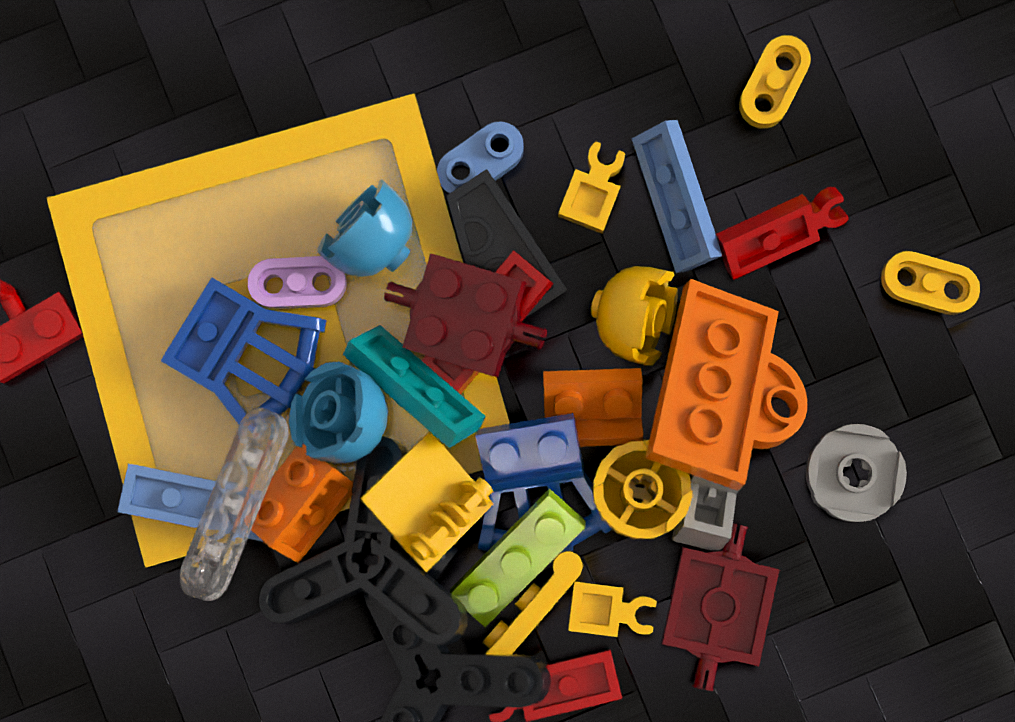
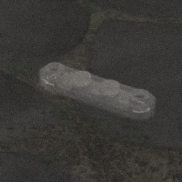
(233, 504)

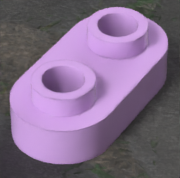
(298, 283)

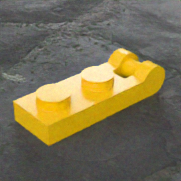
(534, 605)

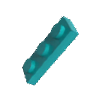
(414, 386)

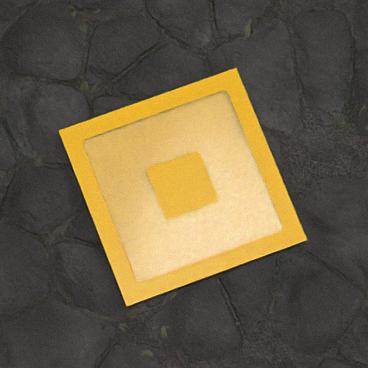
(155, 238)

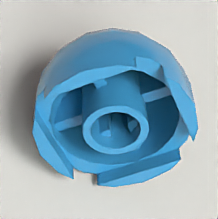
(370, 233)
(338, 414)

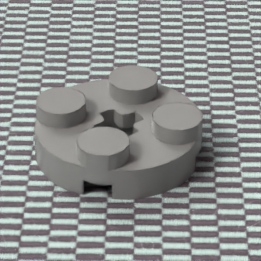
(877, 456)

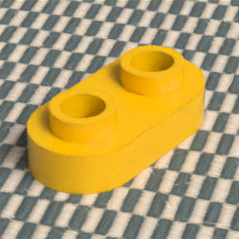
(773, 83)
(928, 282)

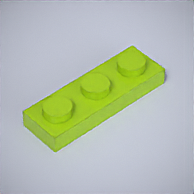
(518, 557)

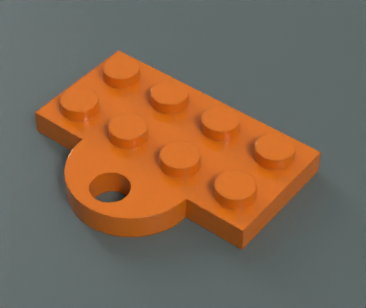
(721, 388)

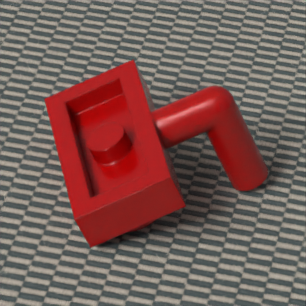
(34, 332)

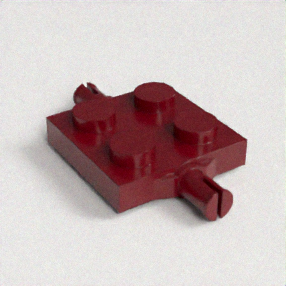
(464, 315)
(720, 607)

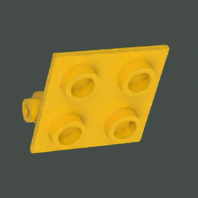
(428, 501)

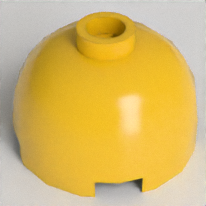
(635, 311)
(663, 498)

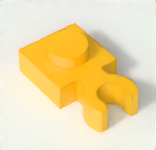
(591, 195)
(600, 610)

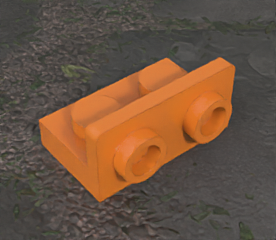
(603, 403)
(300, 504)

